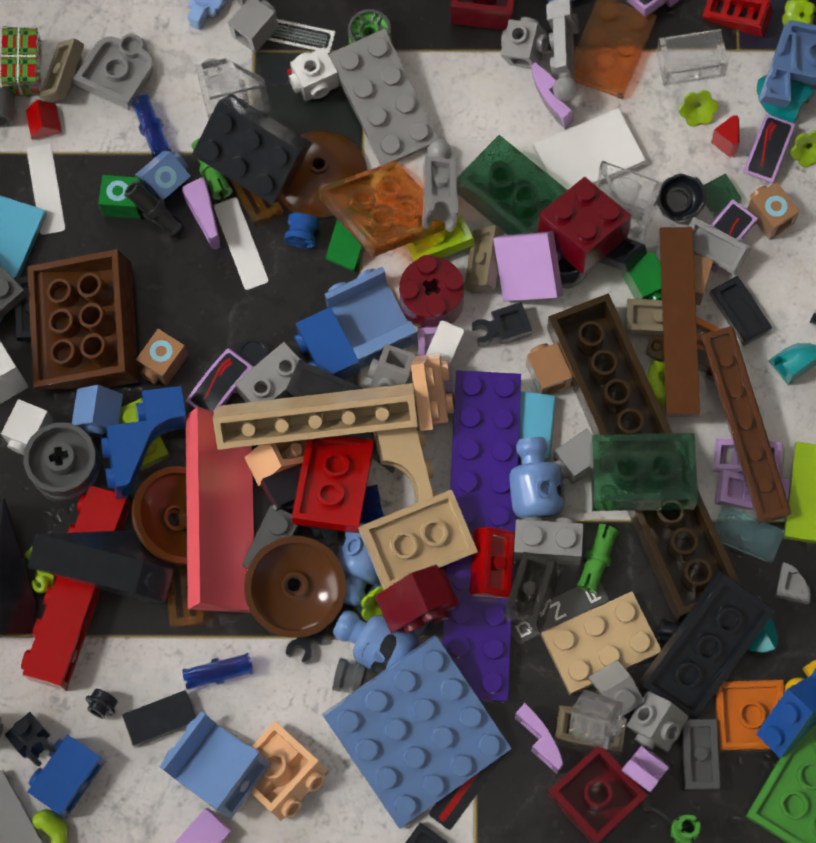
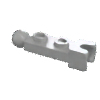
(561, 40)
(439, 186)

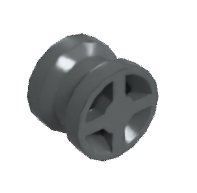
(348, 676)

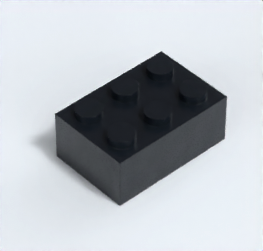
(251, 148)

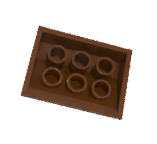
(83, 322)

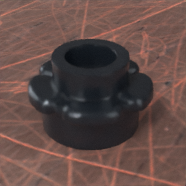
(101, 703)

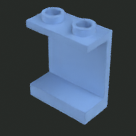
(370, 315)
(215, 765)

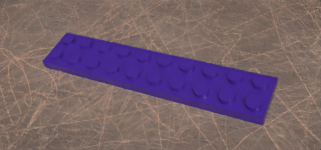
(480, 469)

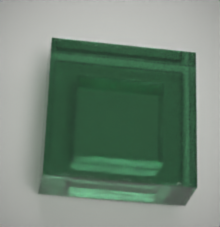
(720, 193)

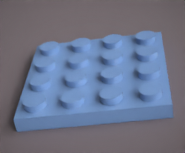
(416, 731)

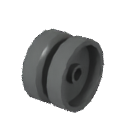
(66, 445)

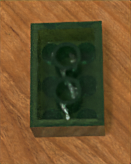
(508, 188)
(643, 472)

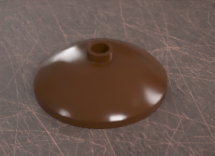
(340, 161)
(156, 499)
(300, 610)

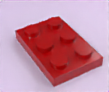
(333, 483)

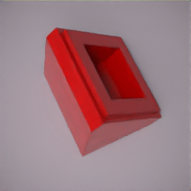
(43, 119)
(727, 136)

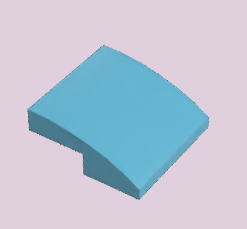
(537, 417)

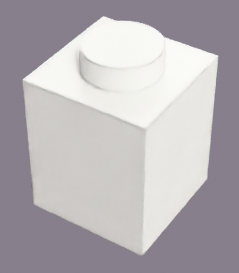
(23, 423)

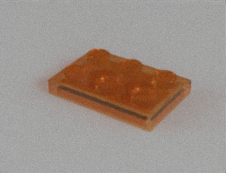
(611, 47)

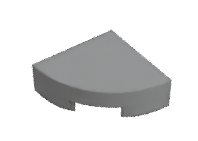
(792, 585)

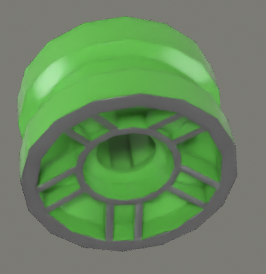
(365, 22)

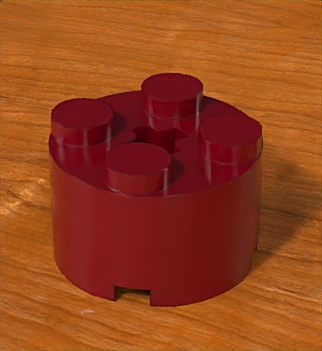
(426, 276)

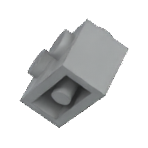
(269, 376)
(549, 539)

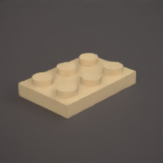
(417, 538)
(598, 639)

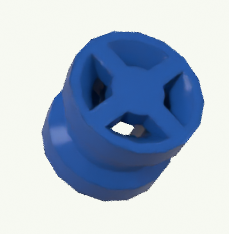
(301, 230)

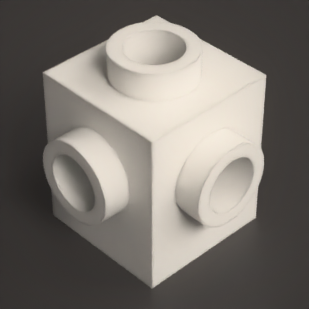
(313, 74)

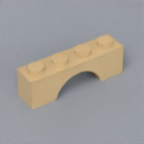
(403, 451)

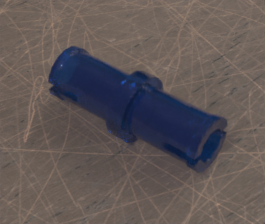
(150, 125)
(217, 671)

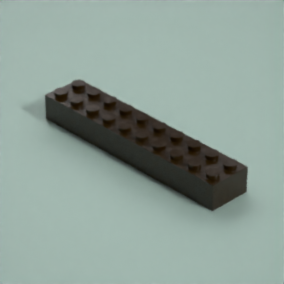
(621, 401)

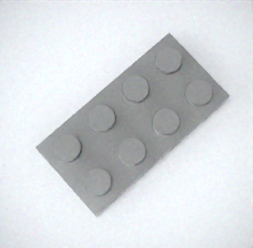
(383, 98)

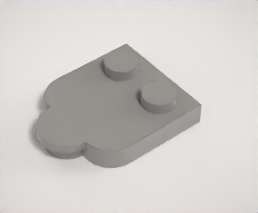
(116, 69)

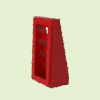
(735, 21)

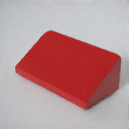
(492, 563)

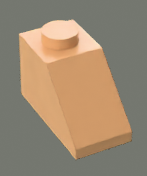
(274, 458)

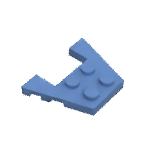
(792, 61)

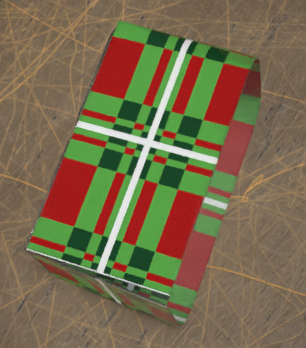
(21, 60)

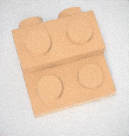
(430, 390)
(291, 774)

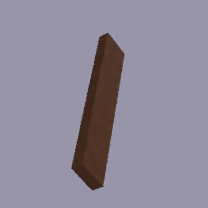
(679, 322)
(745, 425)

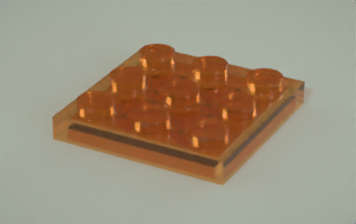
(380, 208)

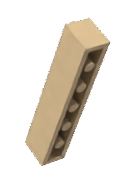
(315, 416)

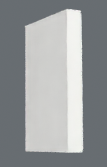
(582, 148)

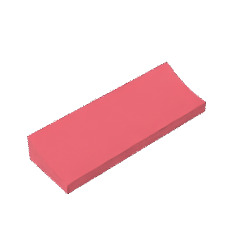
(217, 518)

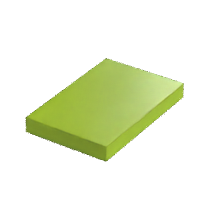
(802, 495)

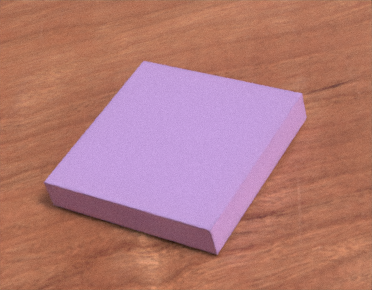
(528, 266)

